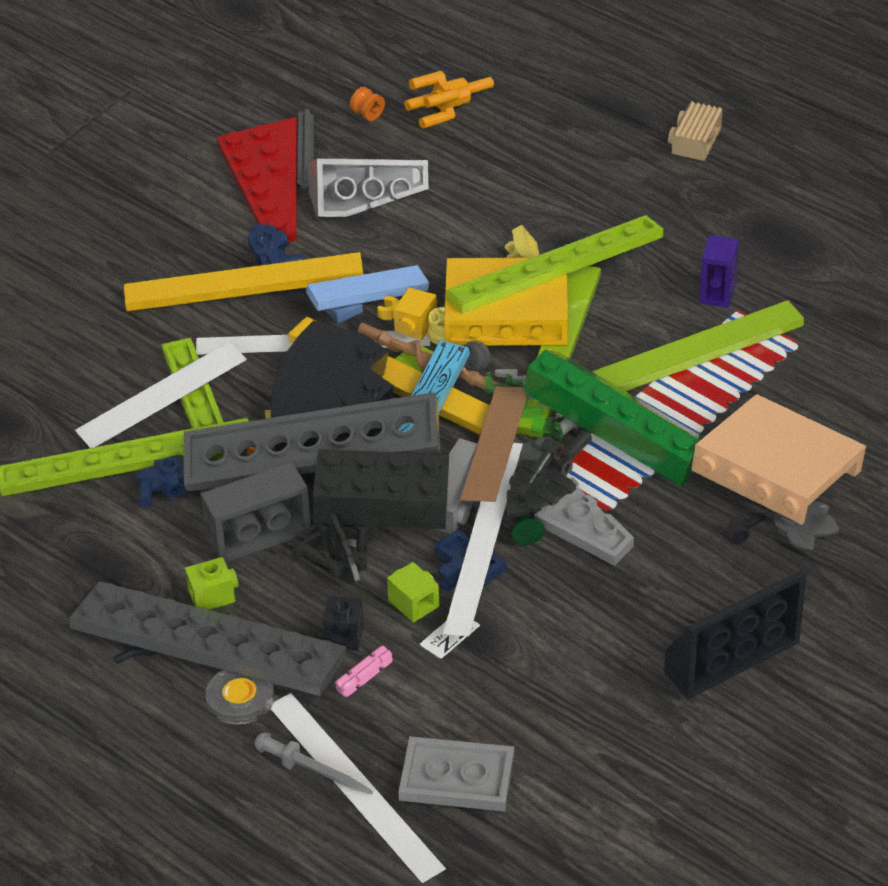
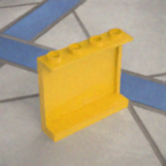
(523, 318)

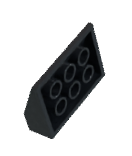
(737, 637)

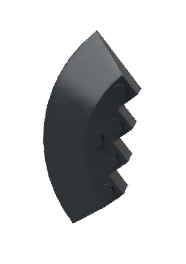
(327, 371)

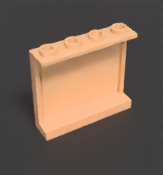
(776, 457)

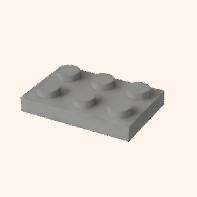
(457, 773)

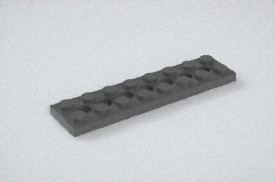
(298, 428)
(192, 623)

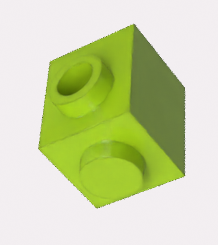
(211, 583)
(413, 591)

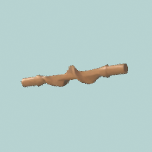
(414, 349)

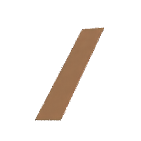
(494, 445)

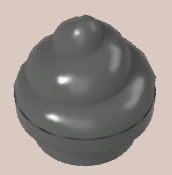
(479, 356)

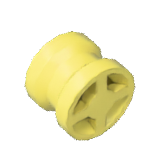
(436, 321)

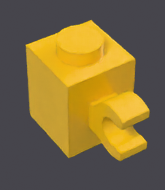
(409, 312)

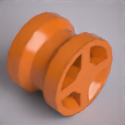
(367, 103)

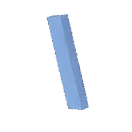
(366, 287)

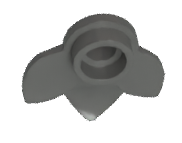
(816, 525)

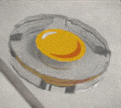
(238, 697)

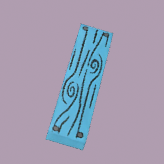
(440, 374)

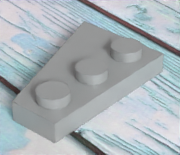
(587, 526)

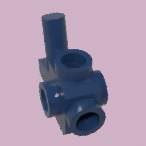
(269, 244)
(164, 476)

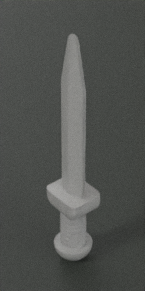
(291, 754)

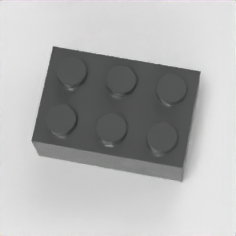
(256, 512)

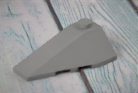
(357, 185)

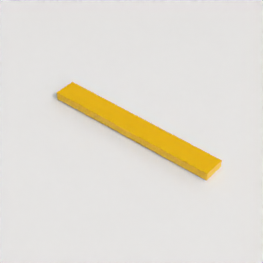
(240, 281)
(458, 406)

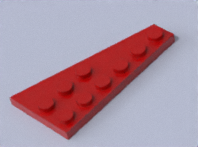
(265, 171)

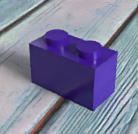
(719, 271)

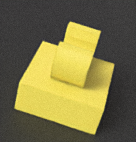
(523, 244)

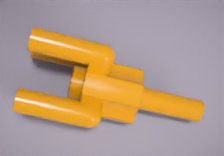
(444, 95)

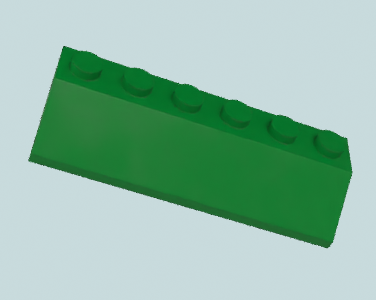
(612, 415)

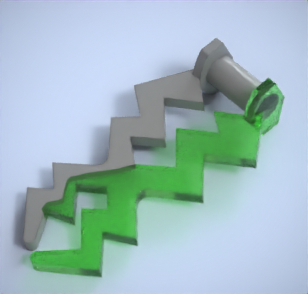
(538, 425)

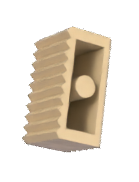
(695, 131)

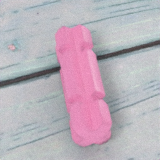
(363, 671)

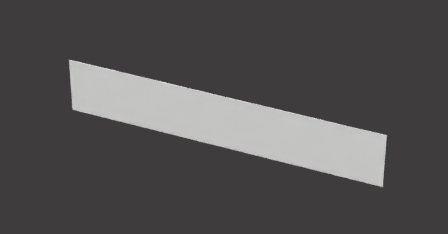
(160, 395)

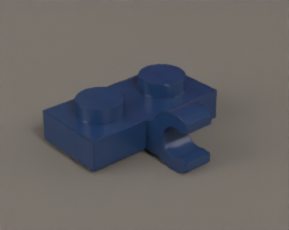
(453, 551)

